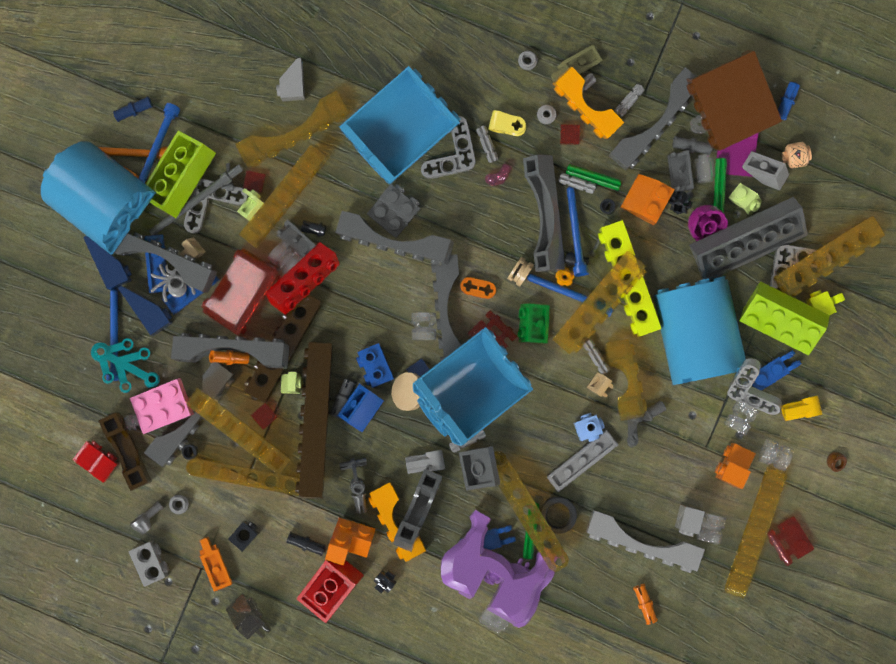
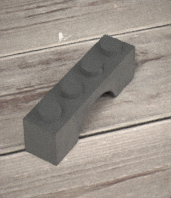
(418, 510)

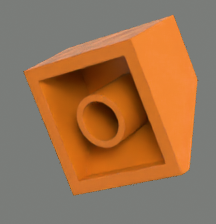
(647, 198)

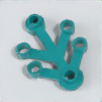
(122, 364)

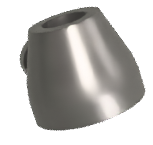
(142, 522)

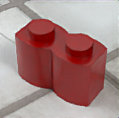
(96, 461)

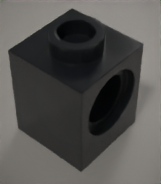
(236, 539)

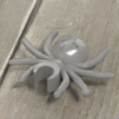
(173, 281)

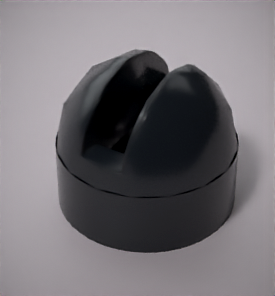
(604, 205)
(186, 451)

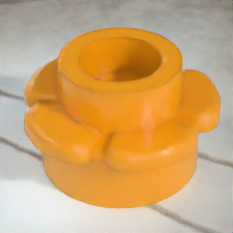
(561, 281)

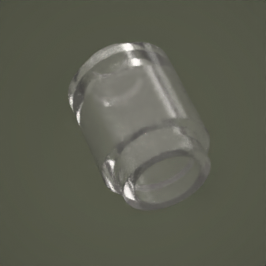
(704, 168)

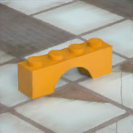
(571, 85)
(385, 500)

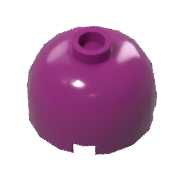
(706, 221)

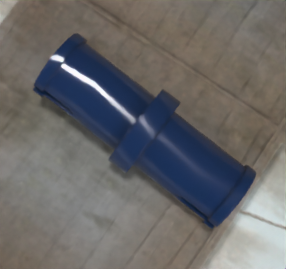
(132, 109)

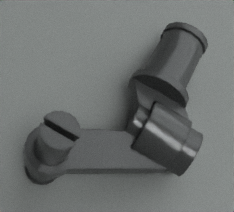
(651, 412)
(357, 484)

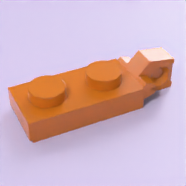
(214, 565)

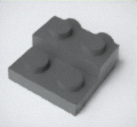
(394, 210)
(479, 468)

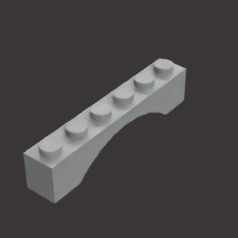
(682, 554)

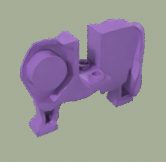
(519, 587)

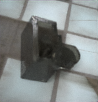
(247, 617)

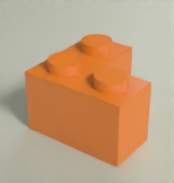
(735, 466)
(351, 538)

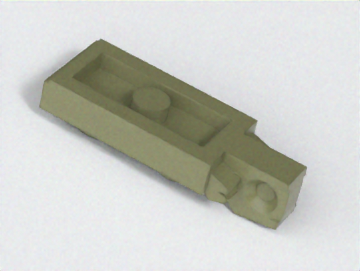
(580, 62)

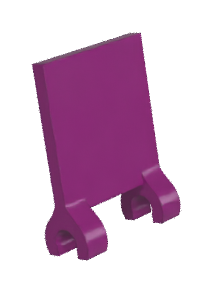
(737, 155)

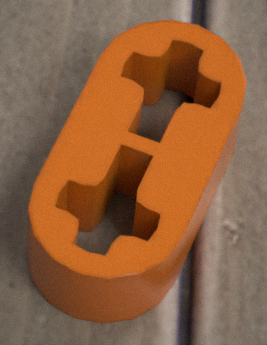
(479, 283)

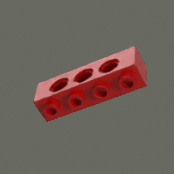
(302, 278)

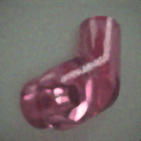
(498, 178)

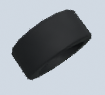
(572, 510)

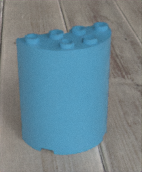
(399, 125)
(94, 193)
(699, 330)
(470, 388)

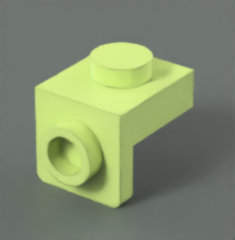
(746, 199)
(251, 205)
(291, 383)

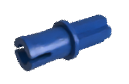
(788, 100)

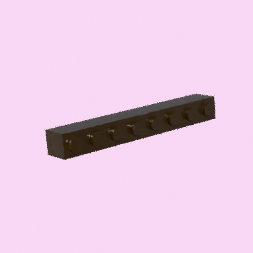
(315, 420)

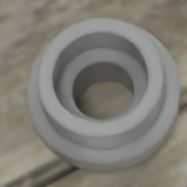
(527, 54)
(544, 120)
(172, 504)

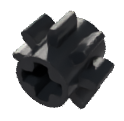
(680, 202)
(385, 581)

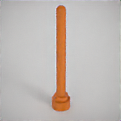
(131, 152)

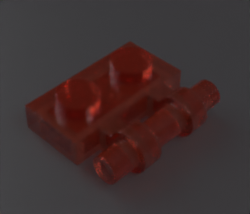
(494, 320)
(795, 538)

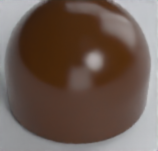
(833, 458)

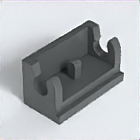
(680, 171)
(295, 239)

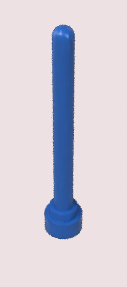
(171, 111)
(580, 268)
(565, 291)
(113, 330)

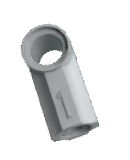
(430, 461)

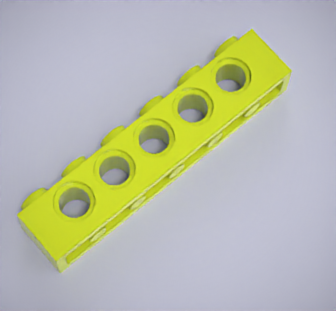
(651, 323)

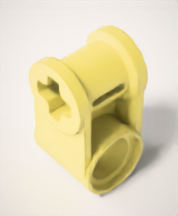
(502, 123)

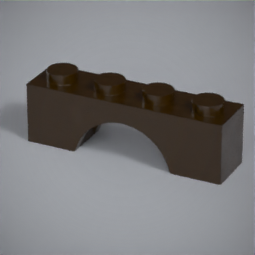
(126, 450)

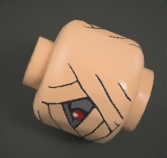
(797, 155)

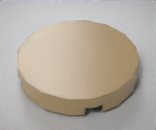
(403, 392)

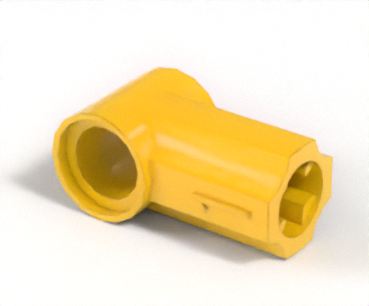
(805, 408)

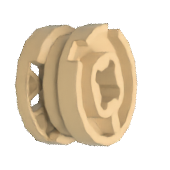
(522, 273)

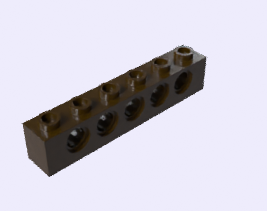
(302, 324)

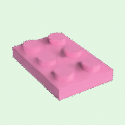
(161, 406)

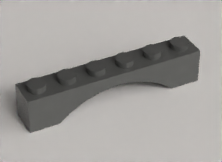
(629, 149)
(541, 177)
(432, 247)
(193, 274)
(445, 278)
(192, 349)
(163, 448)

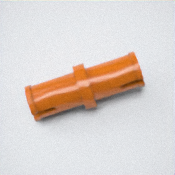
(228, 357)
(645, 604)

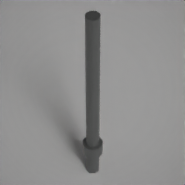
(225, 178)

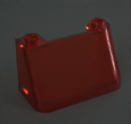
(241, 291)

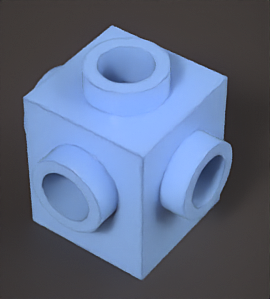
(583, 432)

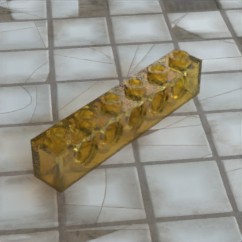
(283, 196)
(868, 228)
(564, 336)
(238, 430)

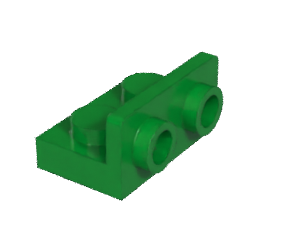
(533, 323)

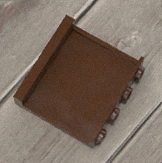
(734, 101)

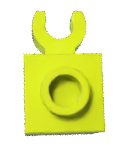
(823, 301)

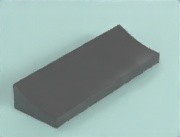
(749, 239)

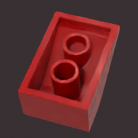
(329, 588)

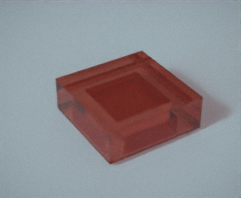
(569, 134)
(254, 181)
(264, 416)

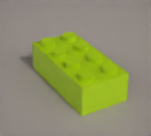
(178, 173)
(784, 318)

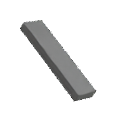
(582, 461)

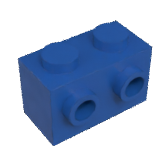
(375, 365)
(361, 407)

